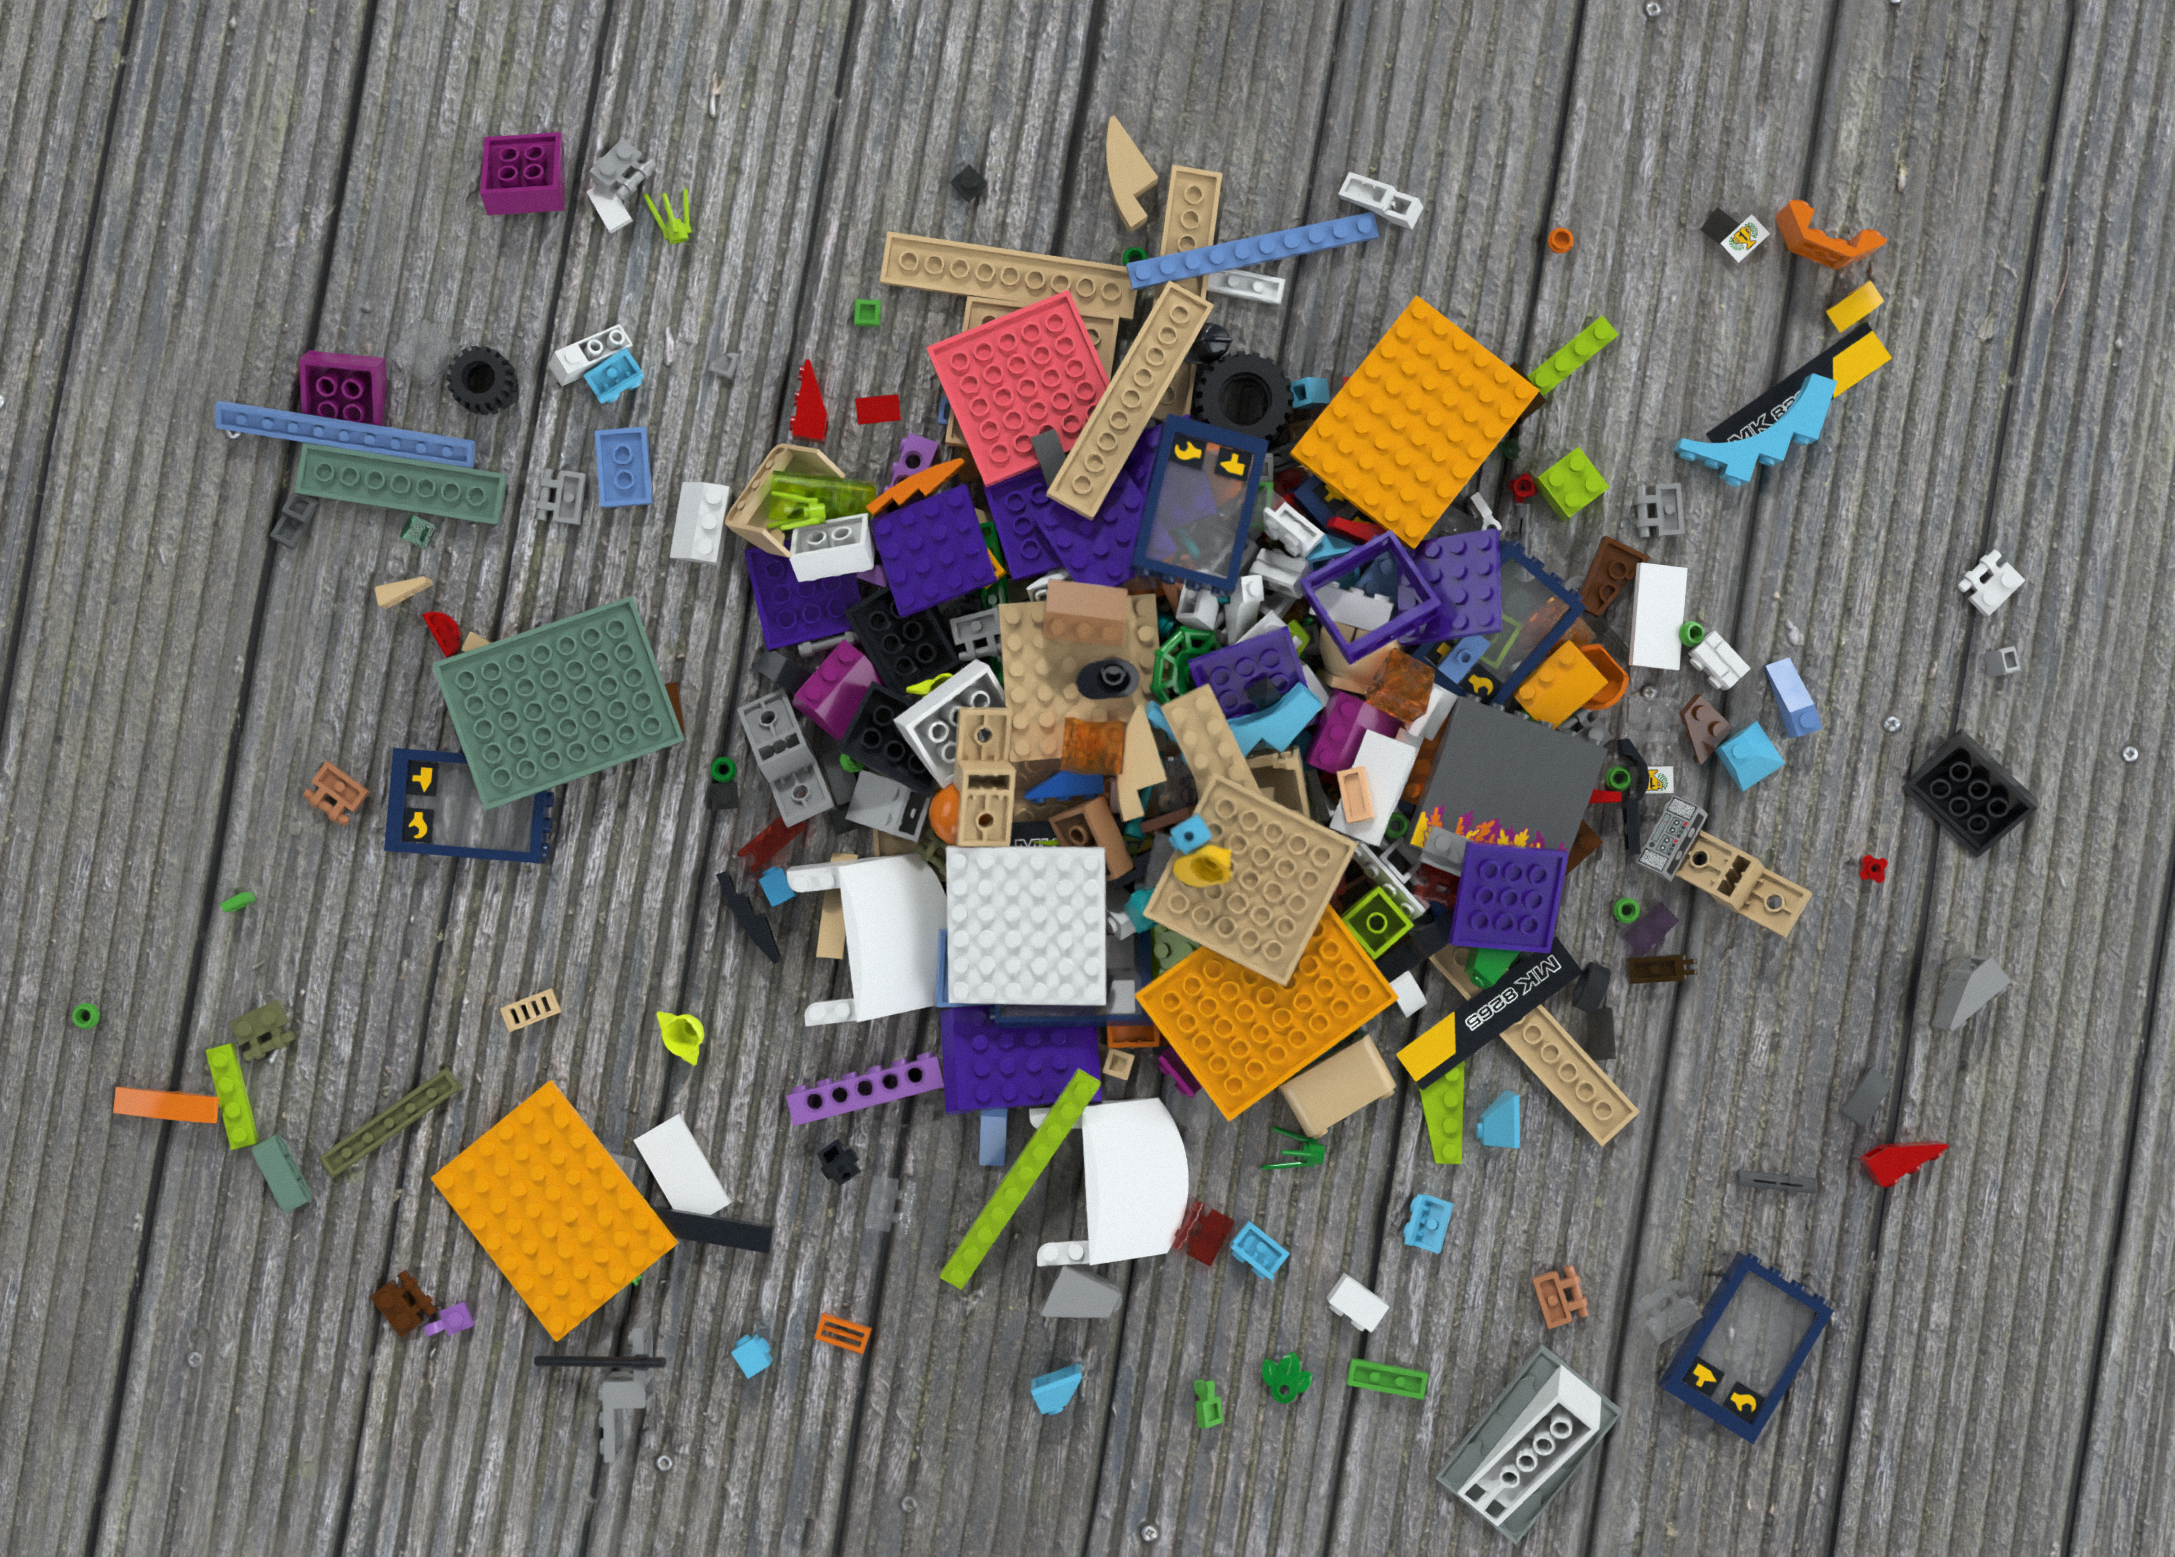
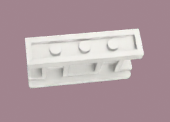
(1390, 878)

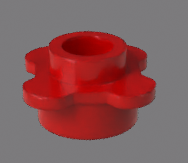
(1524, 480)
(1866, 871)

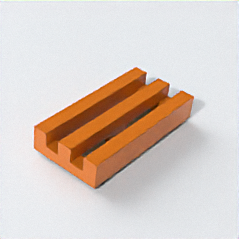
(845, 1323)

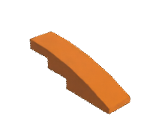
(926, 482)
(1135, 1036)
(166, 1104)

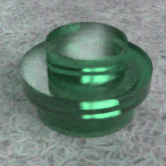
(1510, 448)

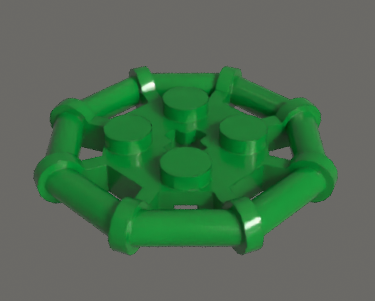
(1178, 666)

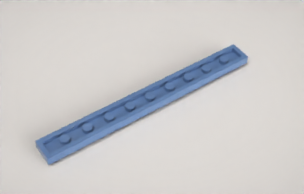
(1252, 251)
(344, 434)

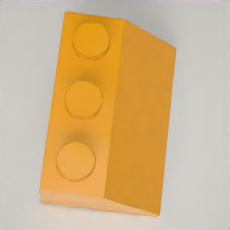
(1559, 685)

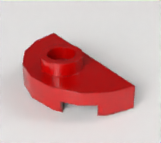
(445, 631)

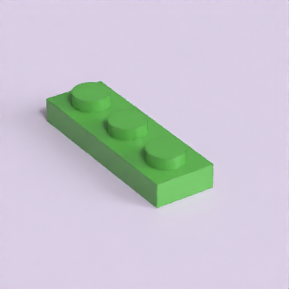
(1387, 1378)

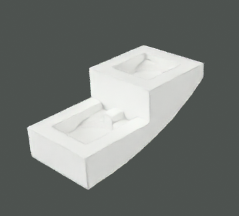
(609, 208)
(1409, 994)

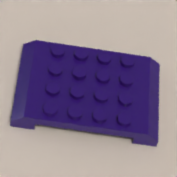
(1010, 1065)

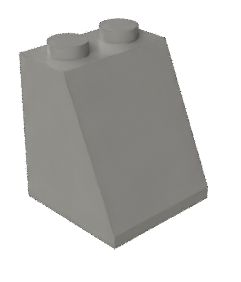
(1081, 1294)

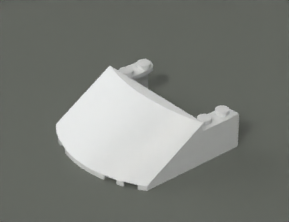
(891, 933)
(1131, 1179)

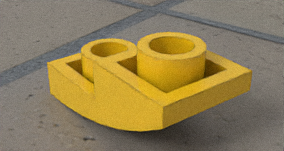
(1855, 306)

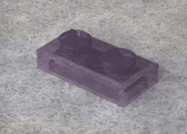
(1650, 929)

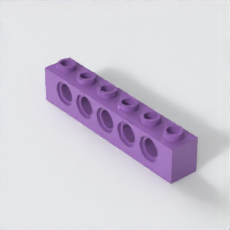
(911, 447)
(804, 1112)

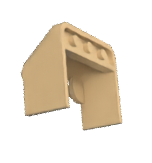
(750, 511)

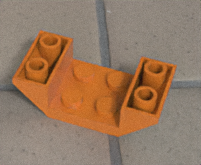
(1814, 245)

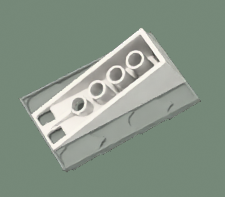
(1528, 1444)

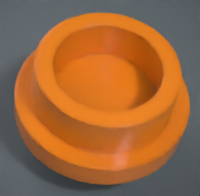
(1560, 240)

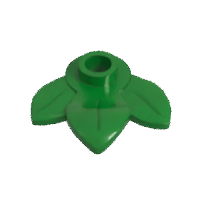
(1286, 1373)

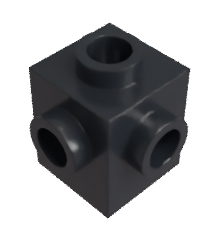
(838, 1162)

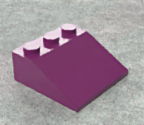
(523, 174)
(343, 386)
(837, 689)
(1343, 729)

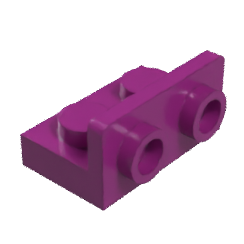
(1173, 1064)

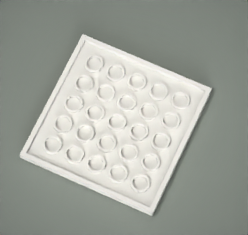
(1026, 925)

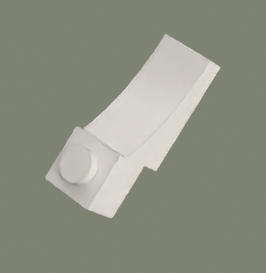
(1381, 199)
(1244, 607)

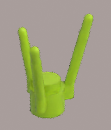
(675, 231)
(813, 514)

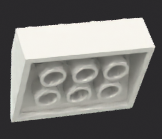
(933, 720)

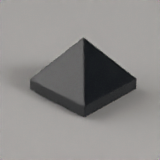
(1263, 693)

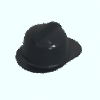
(1210, 345)
(1108, 679)

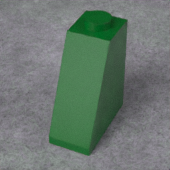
(1487, 965)

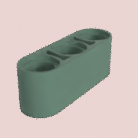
(281, 1173)

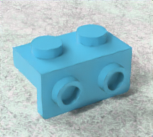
(614, 376)
(1428, 1222)
(1259, 1250)

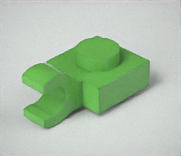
(1209, 1406)

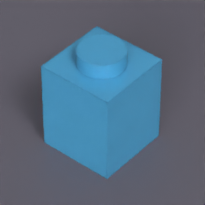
(776, 886)

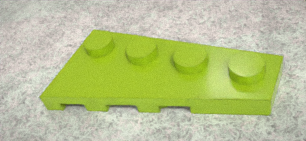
(1444, 1115)

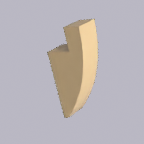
(1127, 175)
(1140, 767)
(832, 925)

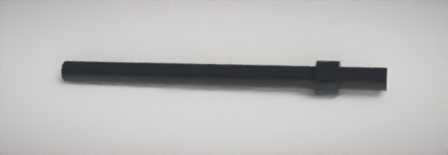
(639, 1362)

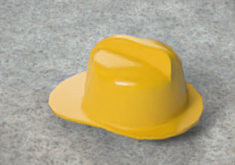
(1205, 867)

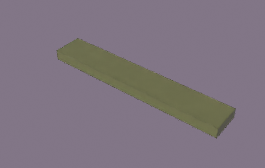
(390, 1122)

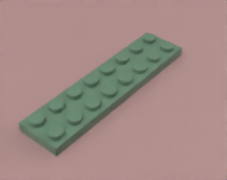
(401, 484)

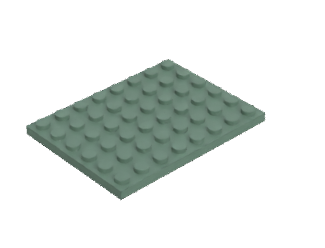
(558, 703)

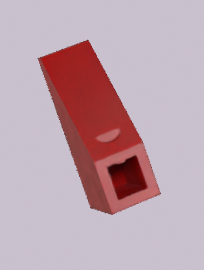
(811, 414)
(1891, 1161)

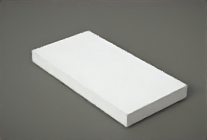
(1657, 616)
(1386, 769)
(681, 1168)

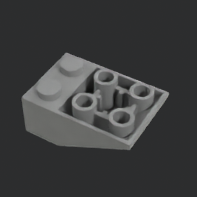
(888, 806)
(1968, 991)

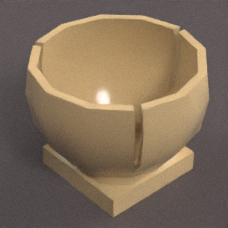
(1351, 677)

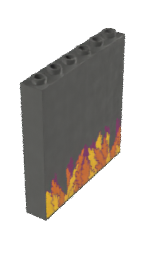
(1506, 780)

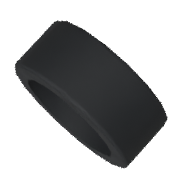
(1591, 987)

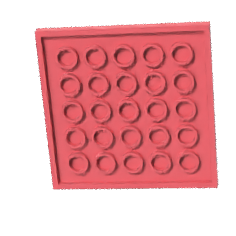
(1020, 381)

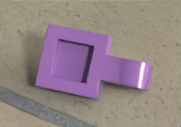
(452, 1319)

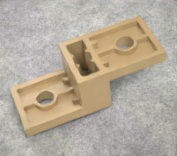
(984, 776)
(1743, 884)

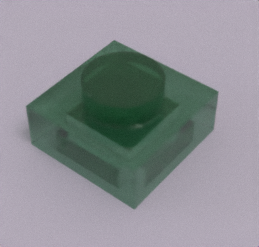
(417, 531)

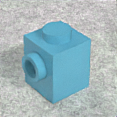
(1310, 393)
(1190, 834)
(752, 1354)

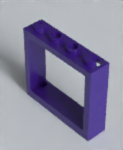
(1391, 630)

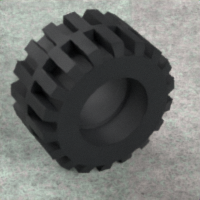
(465, 368)

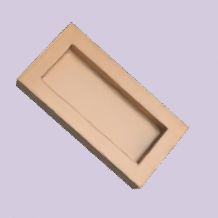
(1355, 795)

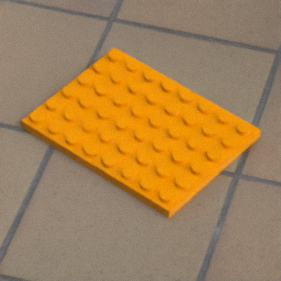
(1414, 422)
(1253, 1033)
(554, 1210)

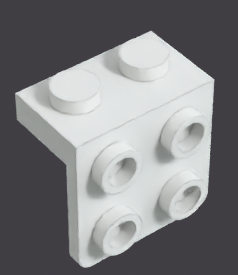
(1292, 530)

